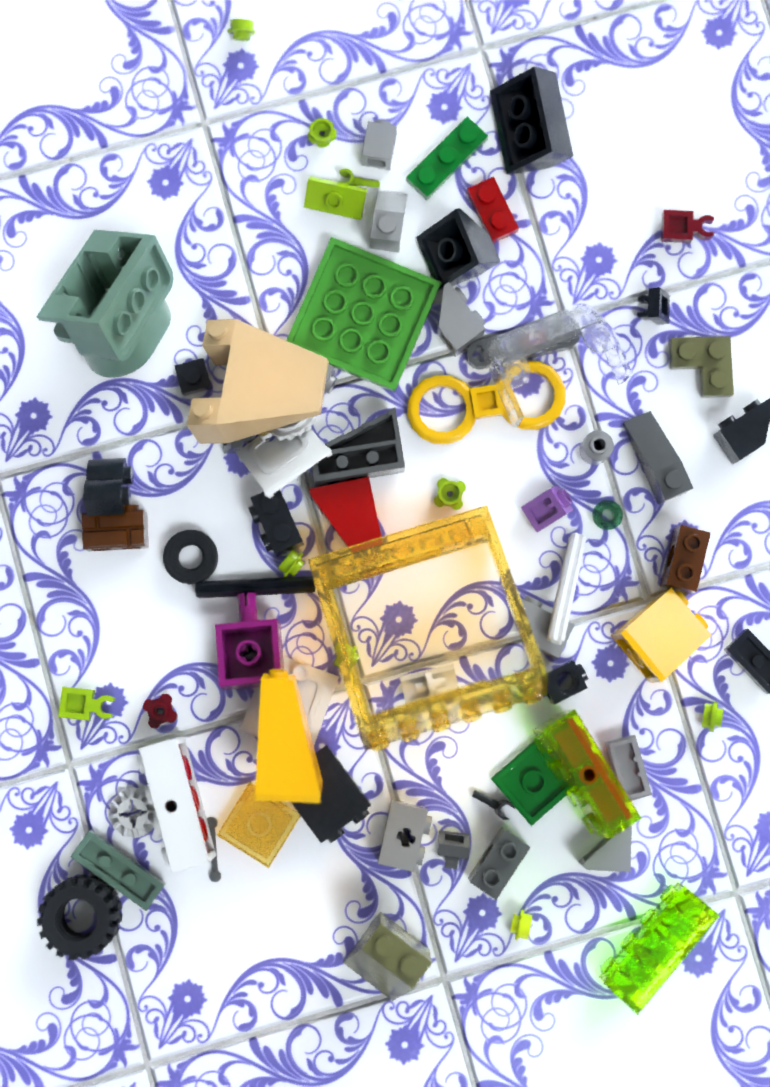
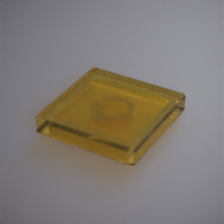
(258, 826)

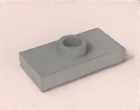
(628, 766)

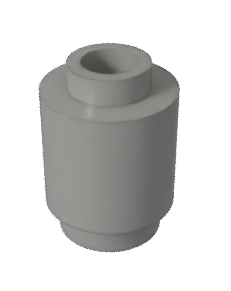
(590, 454)

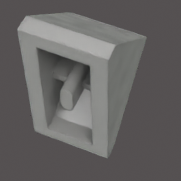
(610, 854)

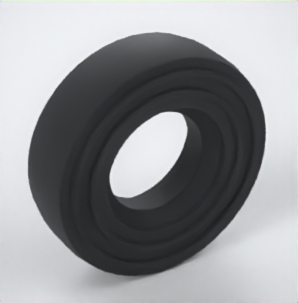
(173, 549)

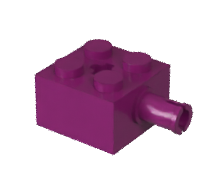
(236, 639)

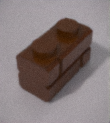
(116, 531)

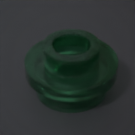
(614, 508)

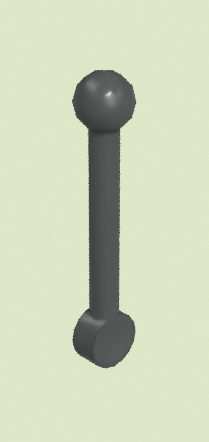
(215, 875)

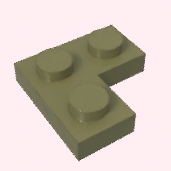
(709, 355)

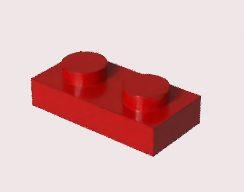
(492, 209)

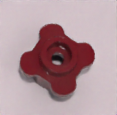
(168, 714)

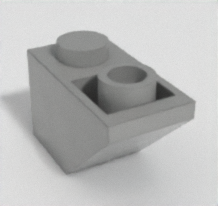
(457, 323)
(539, 622)

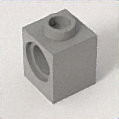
(379, 144)

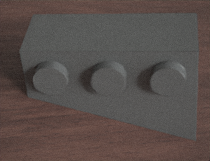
(363, 452)

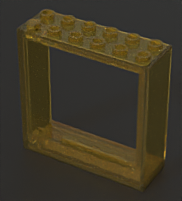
(401, 551)

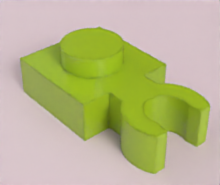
(80, 703)

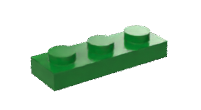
(446, 158)

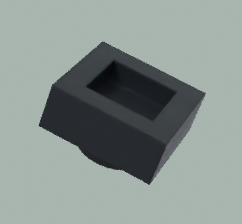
(193, 377)

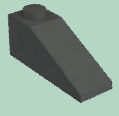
(657, 457)

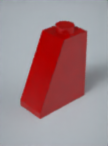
(349, 510)

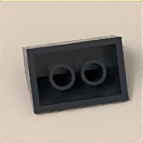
(531, 121)

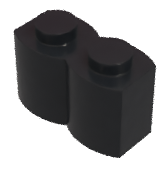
(107, 487)

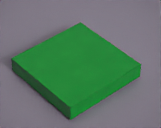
(530, 784)

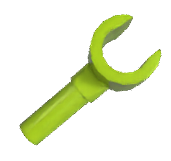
(357, 181)

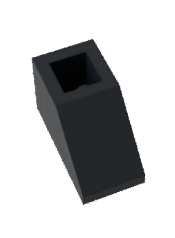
(745, 434)

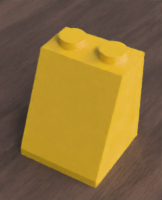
(662, 635)

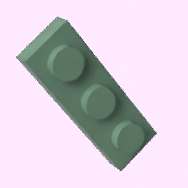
(118, 870)

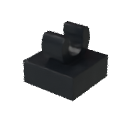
(658, 306)

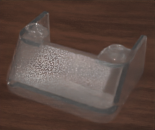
(508, 352)

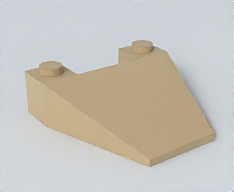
(263, 386)

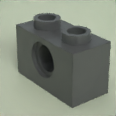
(498, 863)

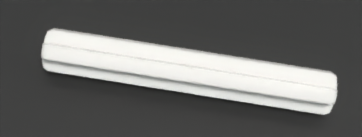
(566, 589)

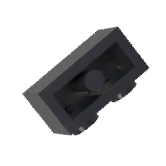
(279, 527)

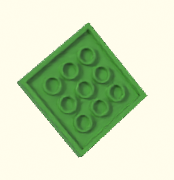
(364, 313)

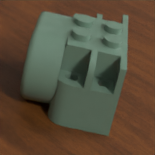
(113, 301)

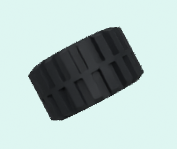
(61, 935)

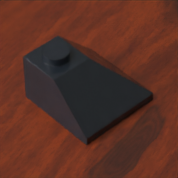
(457, 249)

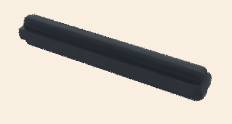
(260, 586)

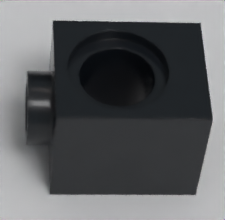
(579, 676)

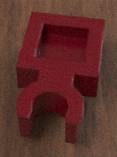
(680, 226)

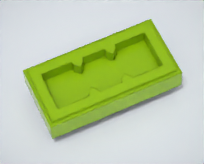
(335, 198)

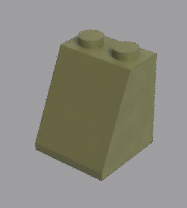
(389, 958)

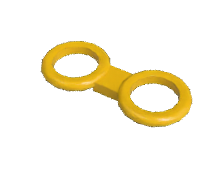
(482, 403)

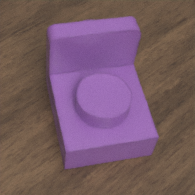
(548, 507)

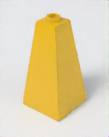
(285, 751)

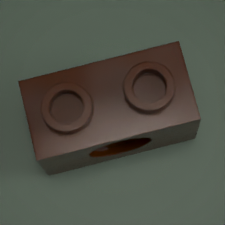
(685, 559)

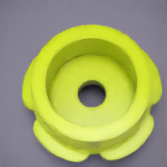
(521, 925)

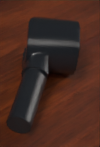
(496, 805)

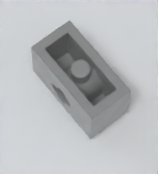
(392, 850)

